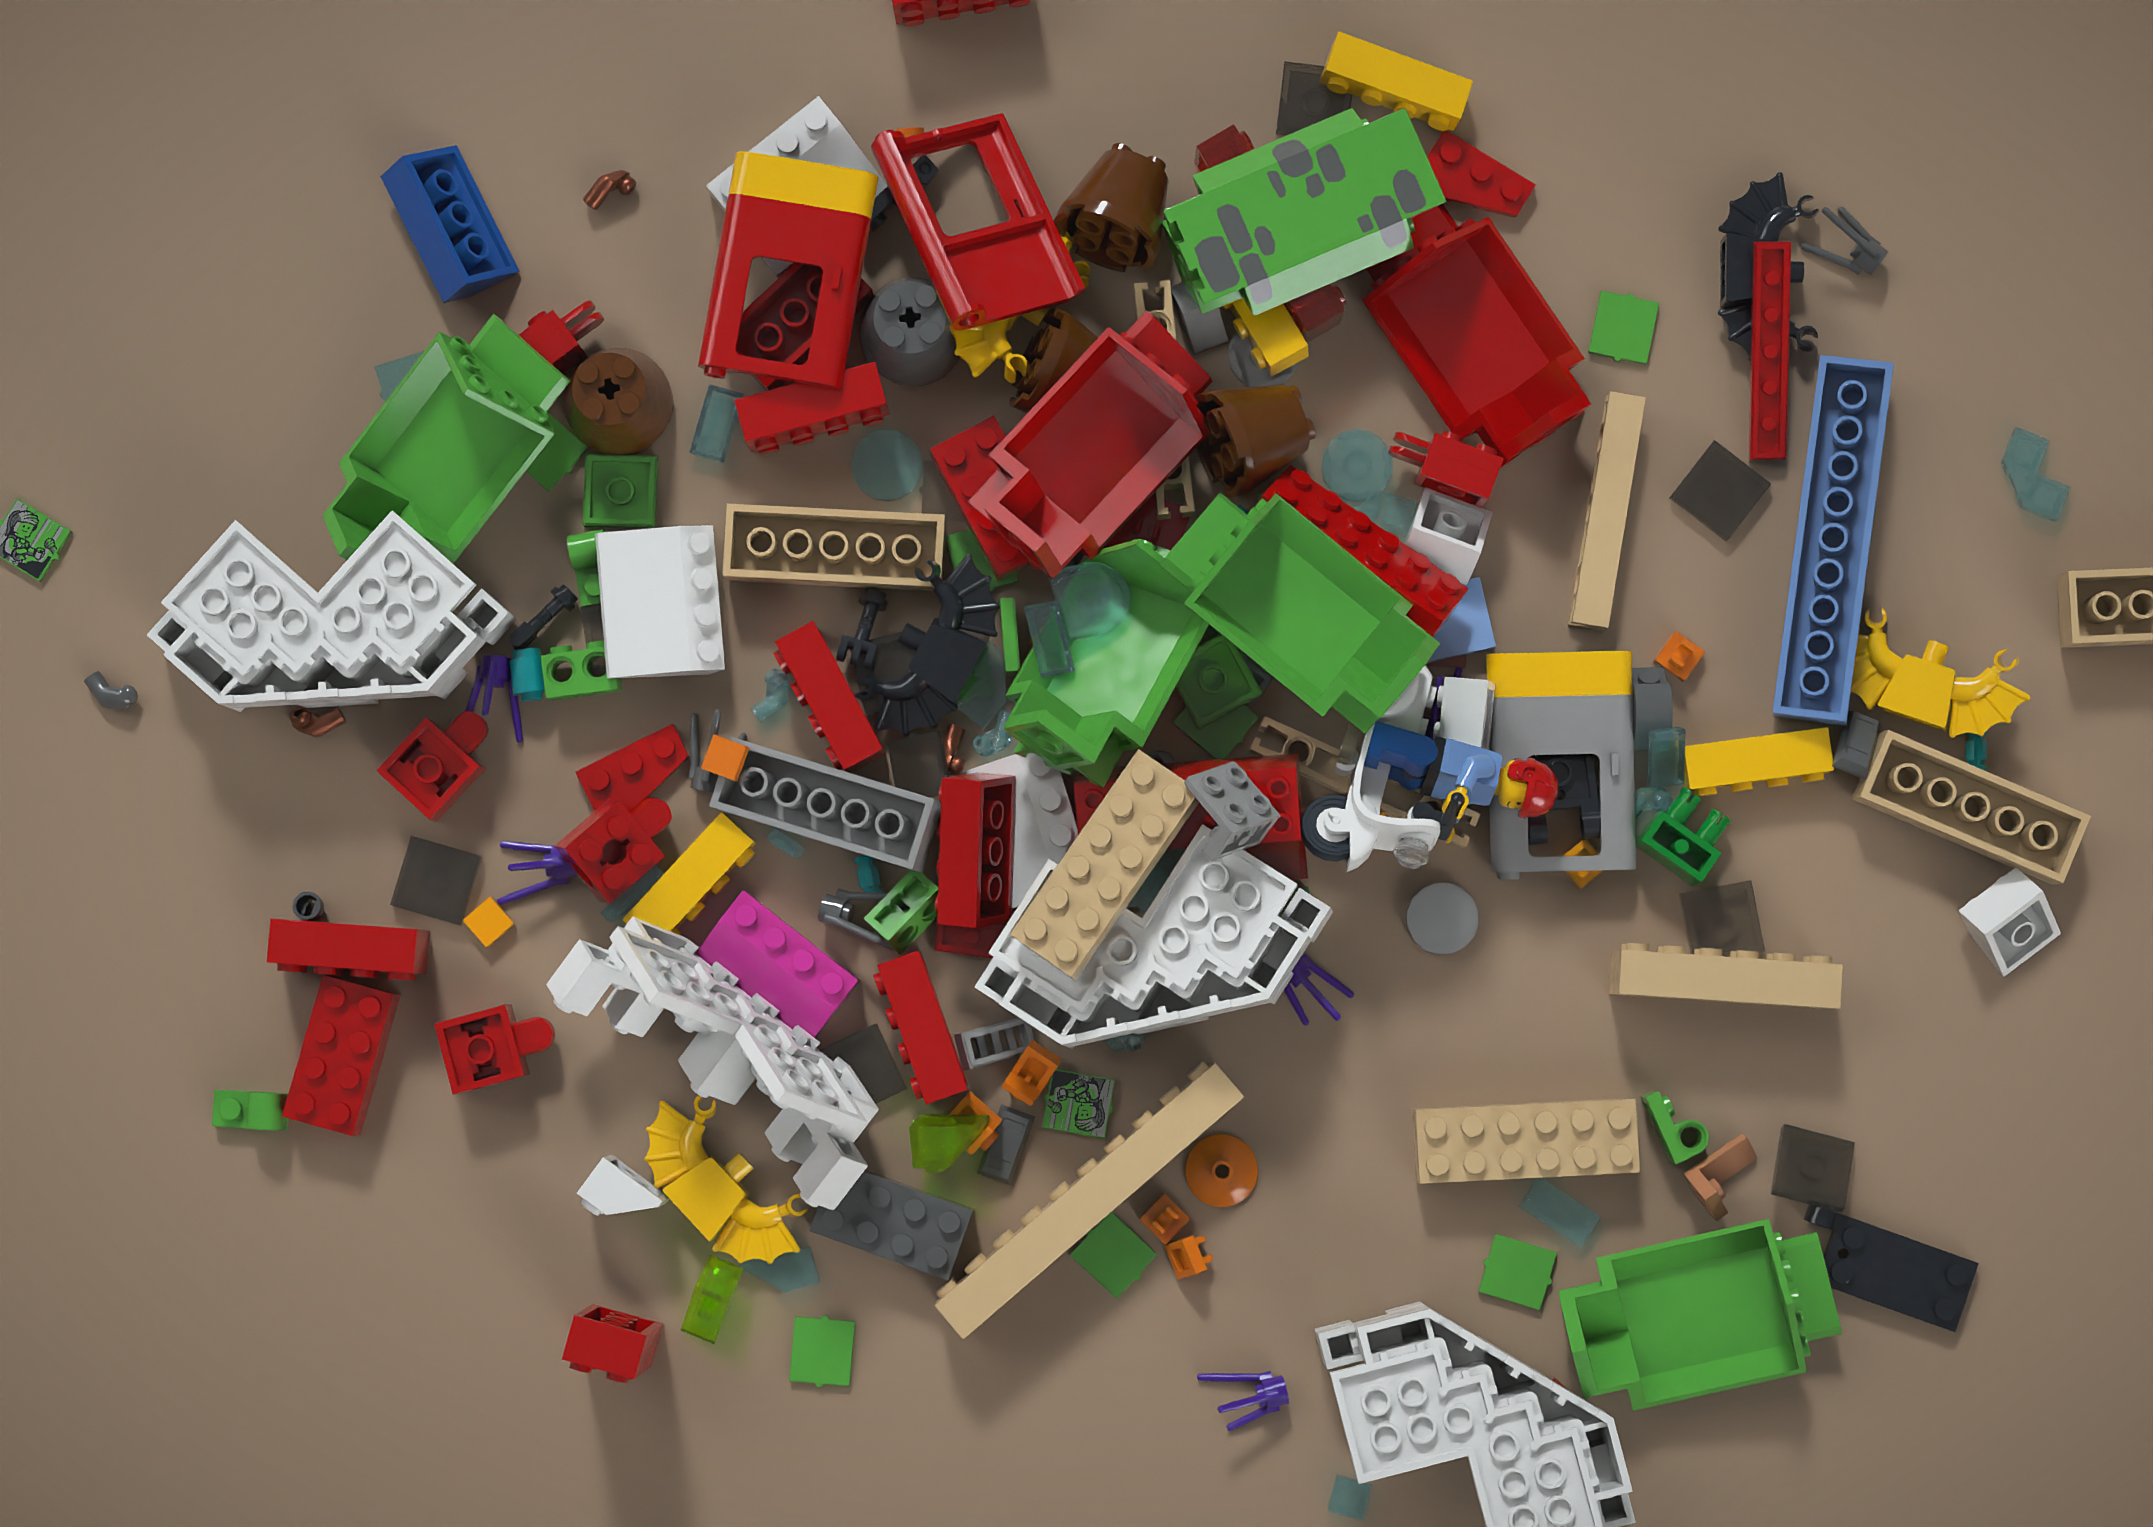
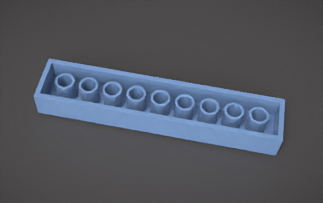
(1833, 540)

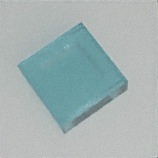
(786, 843)
(1349, 1497)

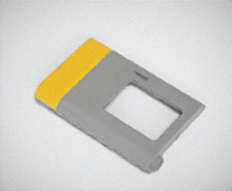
(1565, 707)

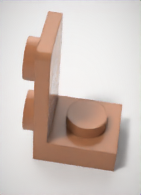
(1715, 1169)

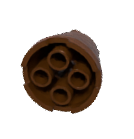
(1117, 210)
(1050, 357)
(634, 415)
(1251, 434)

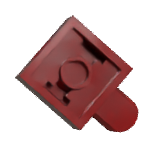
(558, 337)
(1451, 465)
(437, 764)
(615, 845)
(490, 1046)

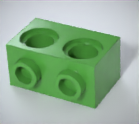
(582, 681)
(905, 911)

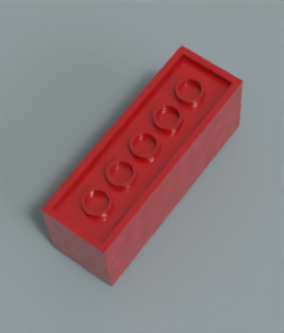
(1273, 775)

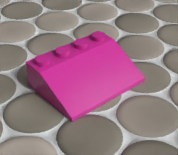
(778, 964)

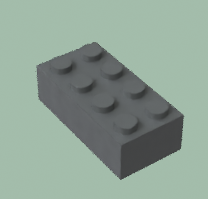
(897, 1224)

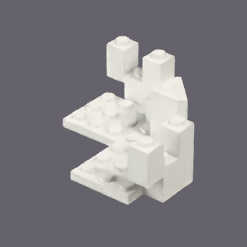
(371, 633)
(1196, 953)
(734, 1045)
(1449, 1395)

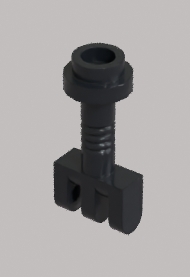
(873, 601)
(527, 632)

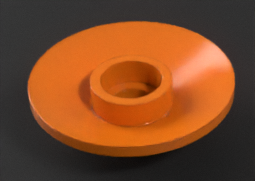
(1207, 1156)

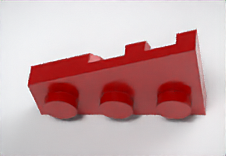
(1476, 178)
(634, 770)

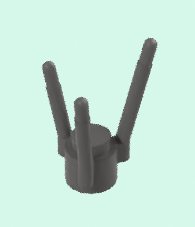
(1866, 252)
(703, 779)
(839, 913)

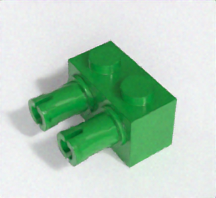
(1676, 846)

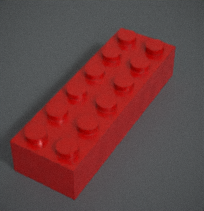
(1406, 571)

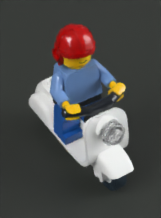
(1443, 769)

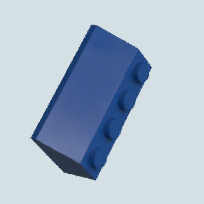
(449, 222)

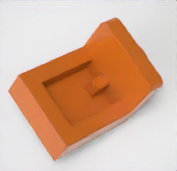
(1031, 1073)
(974, 1106)

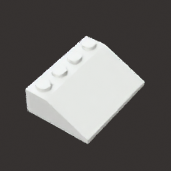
(807, 136)
(660, 602)
(1041, 819)

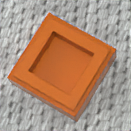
(725, 757)

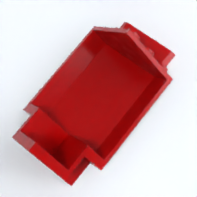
(1477, 334)
(1095, 446)

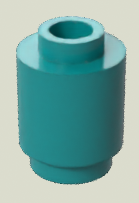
(527, 674)

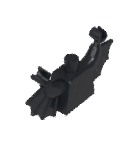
(1751, 219)
(943, 653)

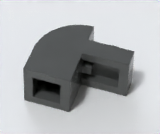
(1650, 703)

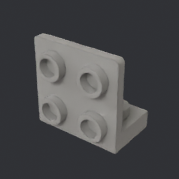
(1235, 805)

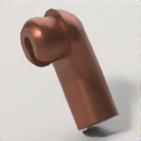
(609, 183)
(316, 724)
(951, 743)

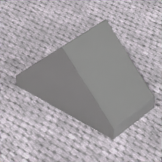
(1202, 330)

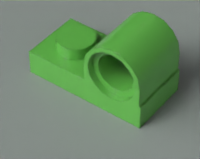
(584, 562)
(249, 1110)
(1669, 1133)

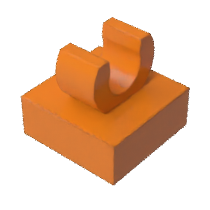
(1679, 656)
(1164, 1218)
(1186, 1256)

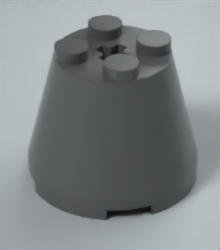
(902, 353)

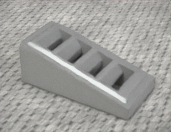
(965, 1048)

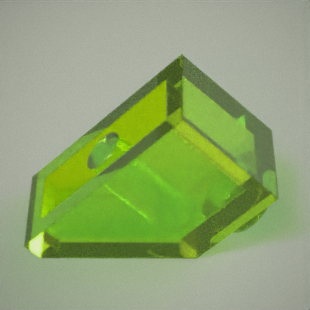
(942, 1138)
(712, 1299)

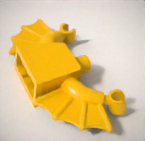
(986, 343)
(1928, 690)
(712, 1192)

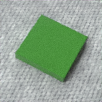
(620, 491)
(1009, 637)
(1216, 681)

